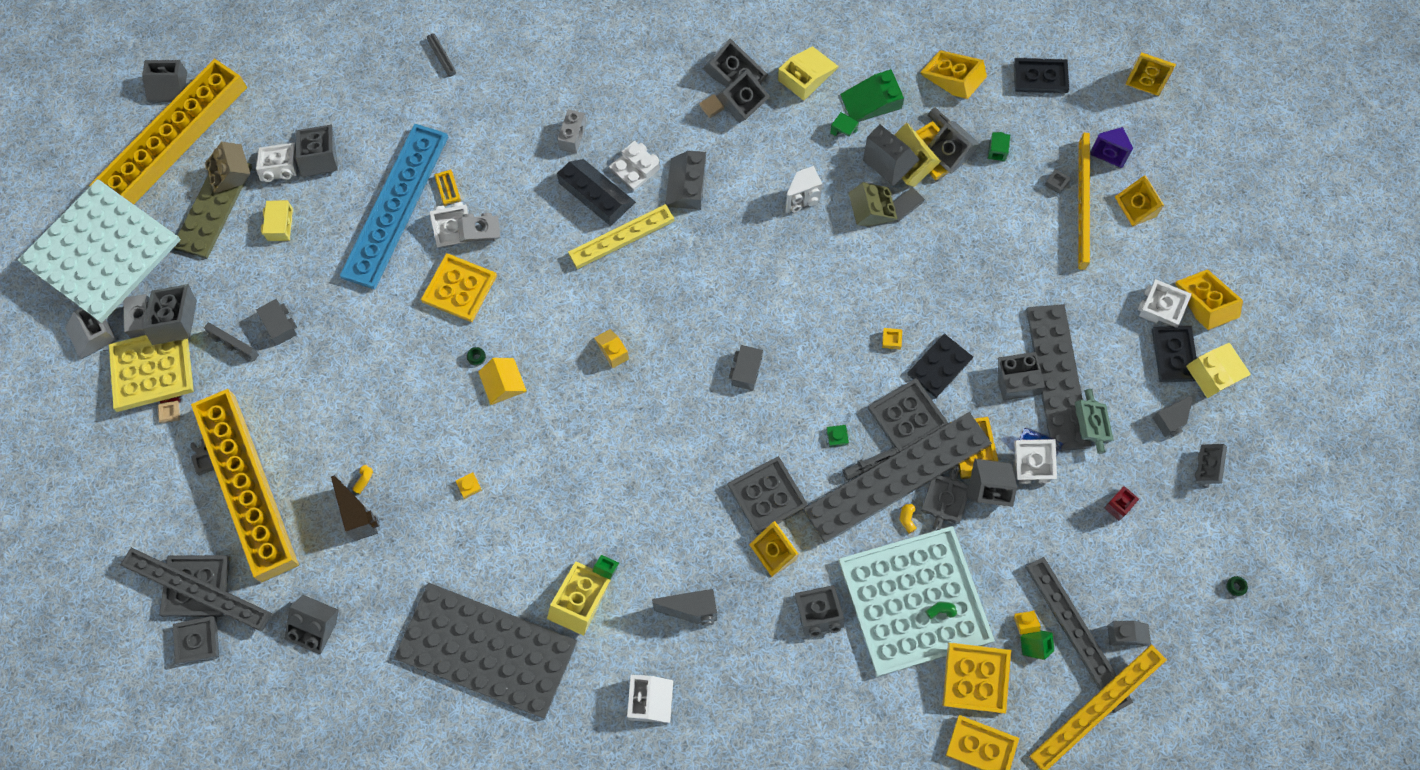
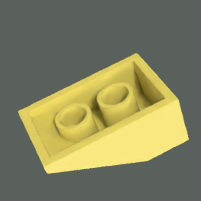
(1218, 370)
(578, 598)

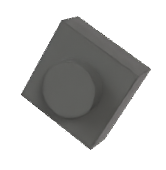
(1057, 181)

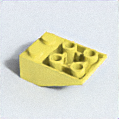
(806, 72)
(927, 161)

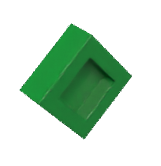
(837, 435)
(605, 567)

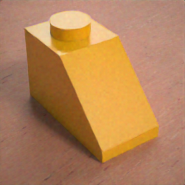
(612, 348)

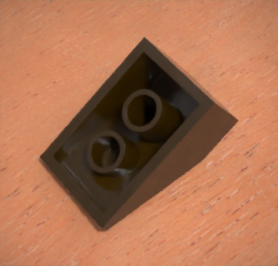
(356, 518)

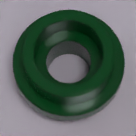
(473, 351)
(1241, 582)

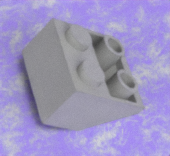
(88, 333)

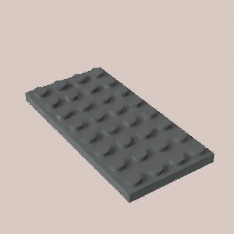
(486, 650)

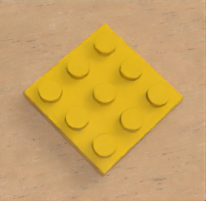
(459, 287)
(976, 678)

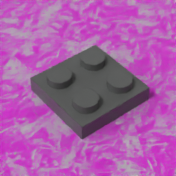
(196, 640)

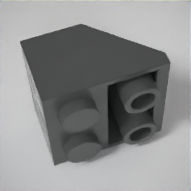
(163, 79)
(1020, 376)
(992, 483)
(310, 623)

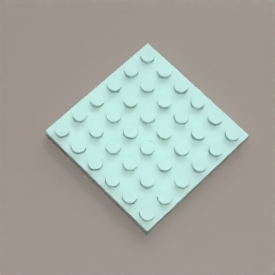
(99, 250)
(897, 585)

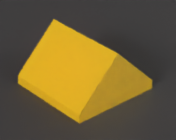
(1140, 201)
(501, 379)
(774, 549)

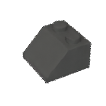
(953, 146)

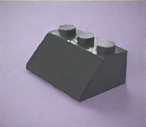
(888, 155)
(686, 180)

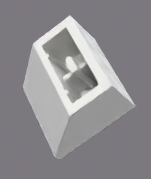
(804, 190)
(650, 699)

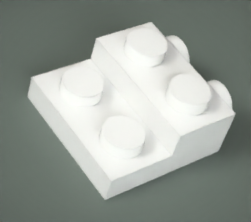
(277, 162)
(635, 165)
(446, 225)
(1164, 303)
(1035, 460)

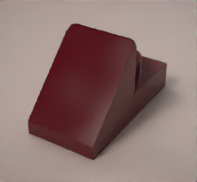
(1121, 503)

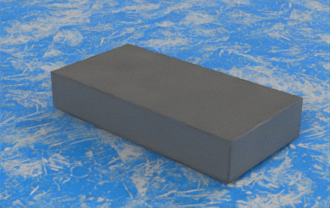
(907, 203)

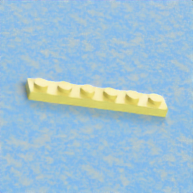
(621, 236)

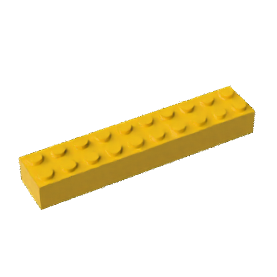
(173, 131)
(244, 486)

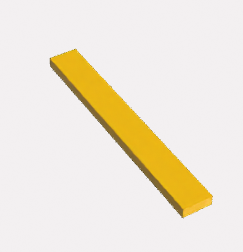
(1084, 201)
(1097, 708)

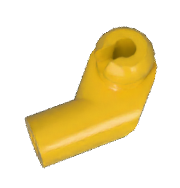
(364, 479)
(905, 517)

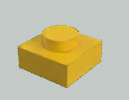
(892, 338)
(468, 485)
(1027, 622)

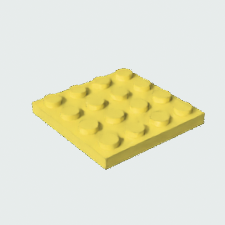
(148, 372)

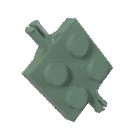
(1094, 421)

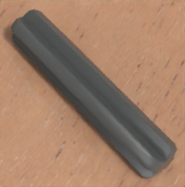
(441, 55)

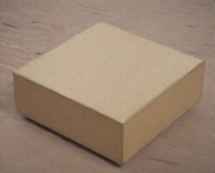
(711, 106)
(168, 412)

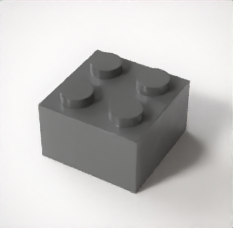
(743, 96)

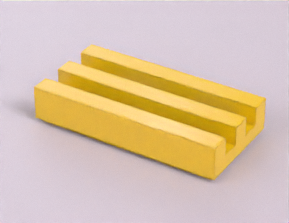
(451, 200)

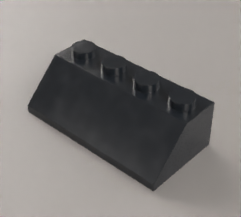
(594, 190)

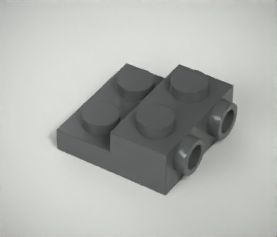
(819, 611)

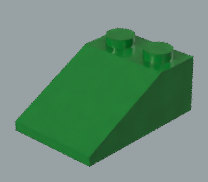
(873, 97)

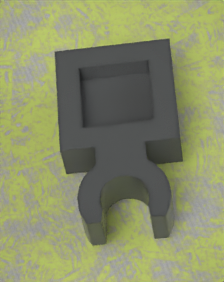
(201, 461)

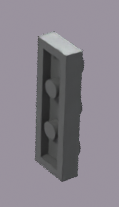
(230, 342)

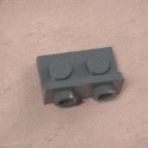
(1211, 464)

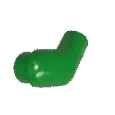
(942, 607)

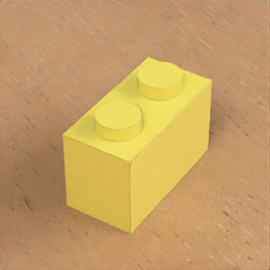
(277, 220)

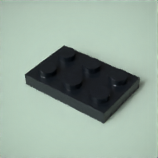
(1041, 75)
(1173, 352)
(940, 365)

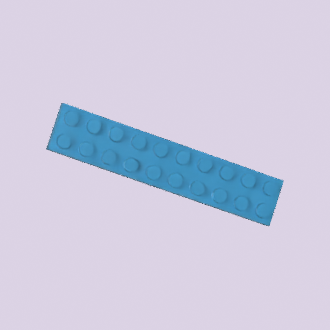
(394, 206)

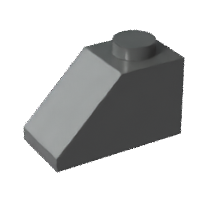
(1173, 418)
(1128, 633)

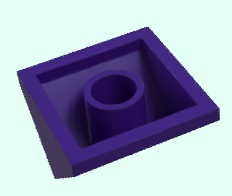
(1112, 147)

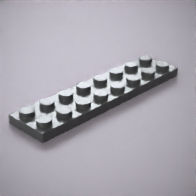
(1058, 367)

